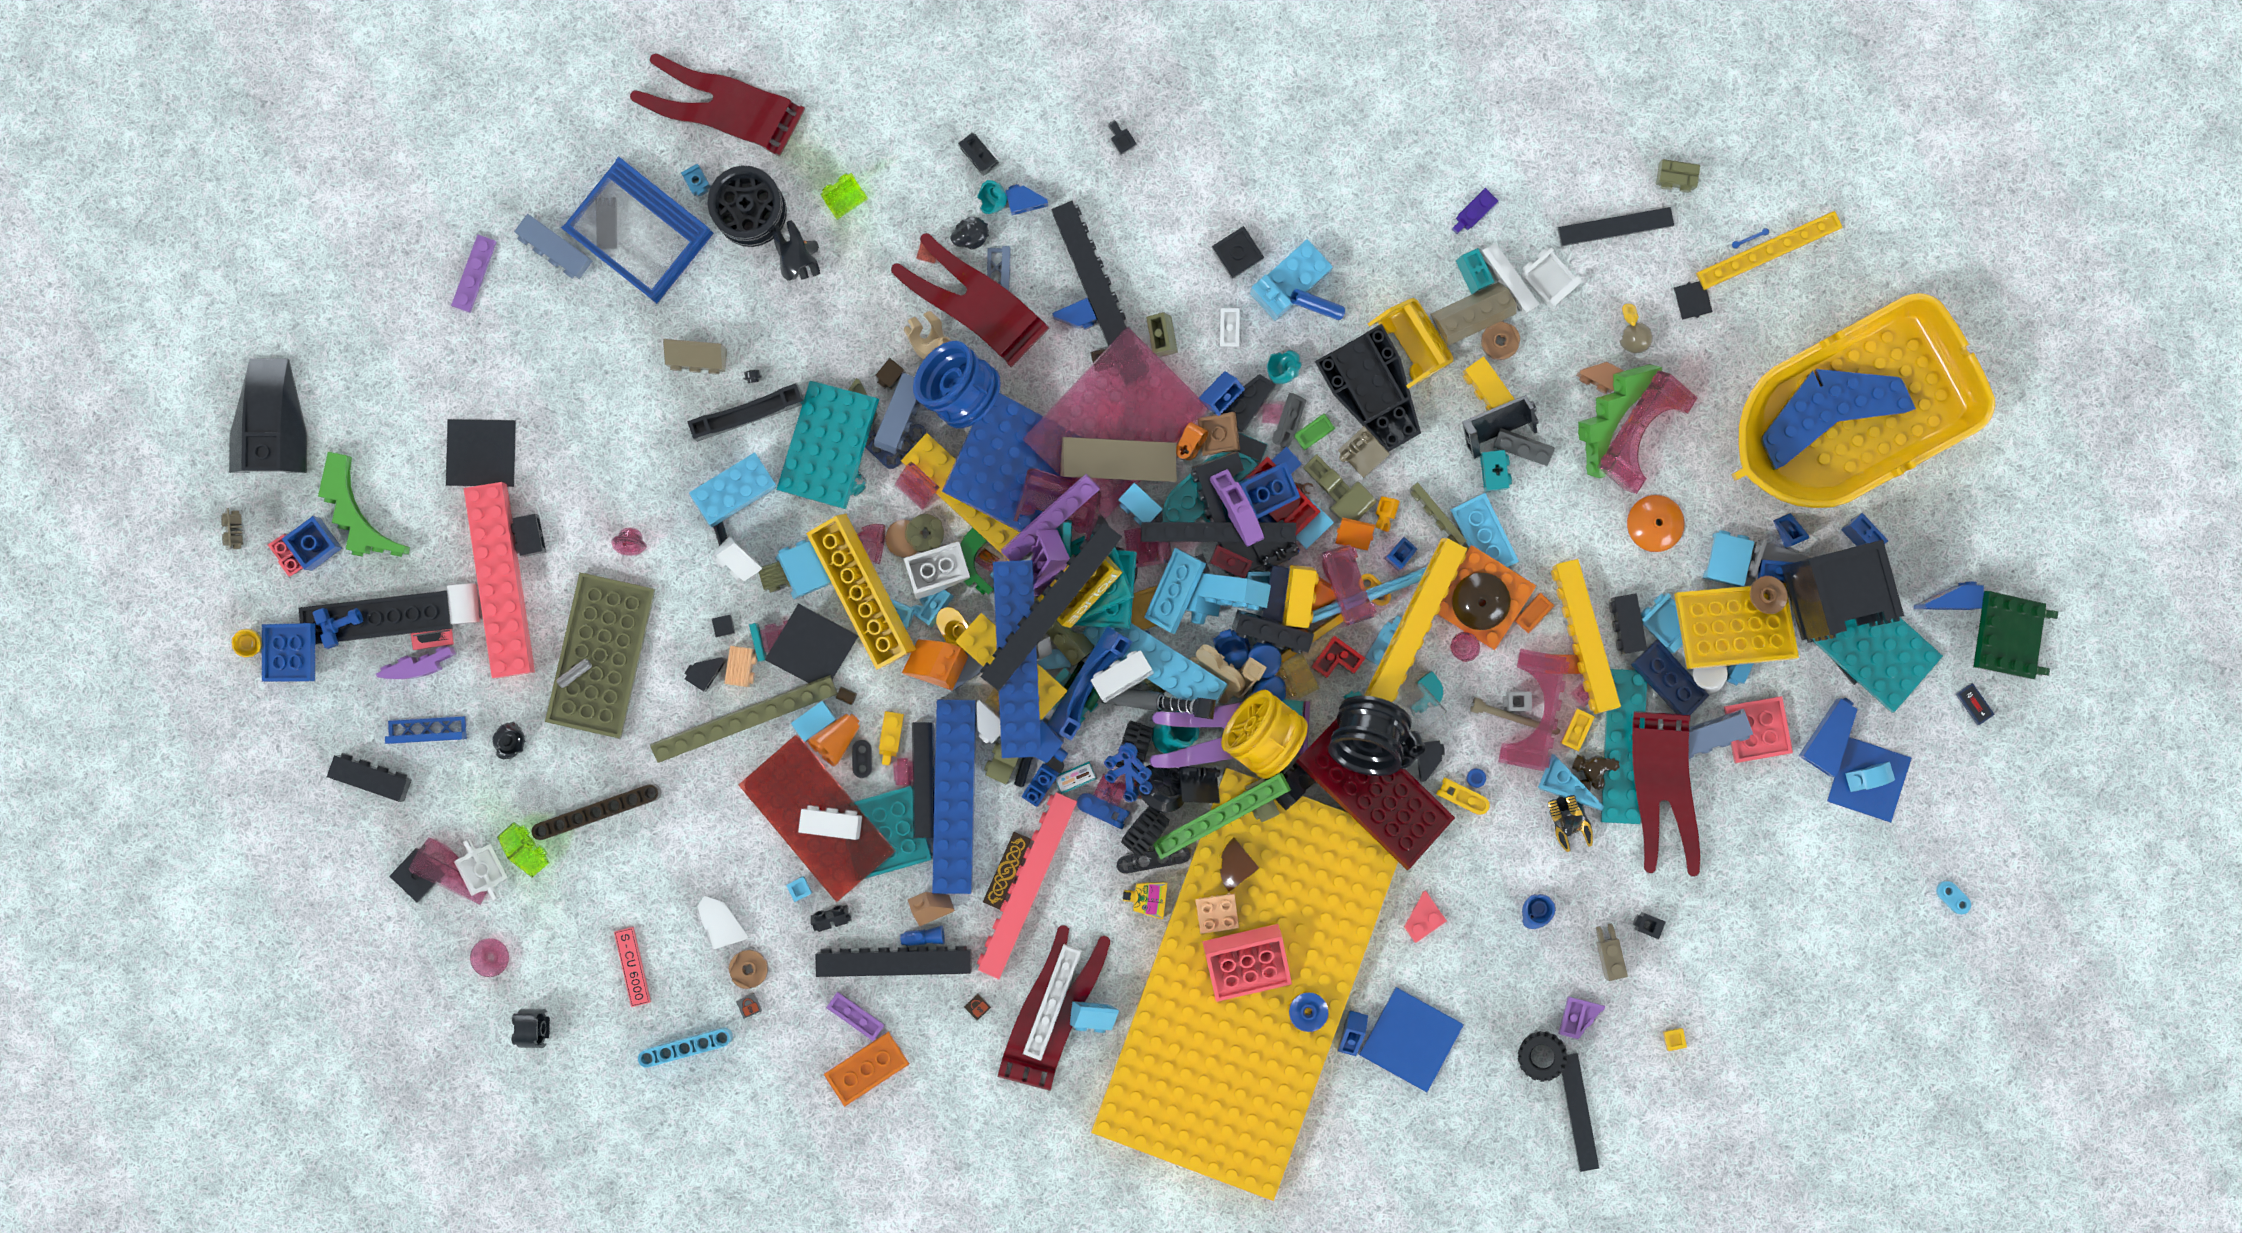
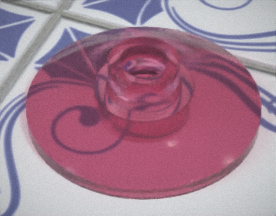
(480, 961)

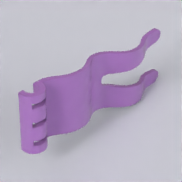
(1208, 751)

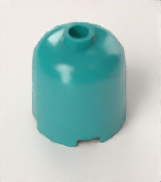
(1173, 738)

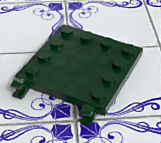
(2011, 635)

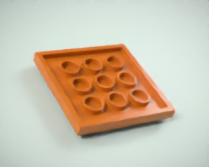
(1518, 587)

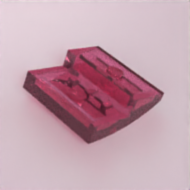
(916, 485)

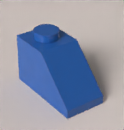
(1024, 199)
(1077, 315)
(1353, 1033)

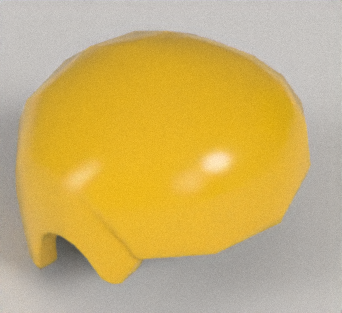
(243, 640)

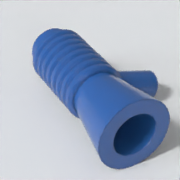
(933, 935)

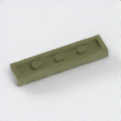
(1431, 508)

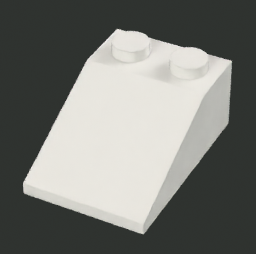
(936, 569)

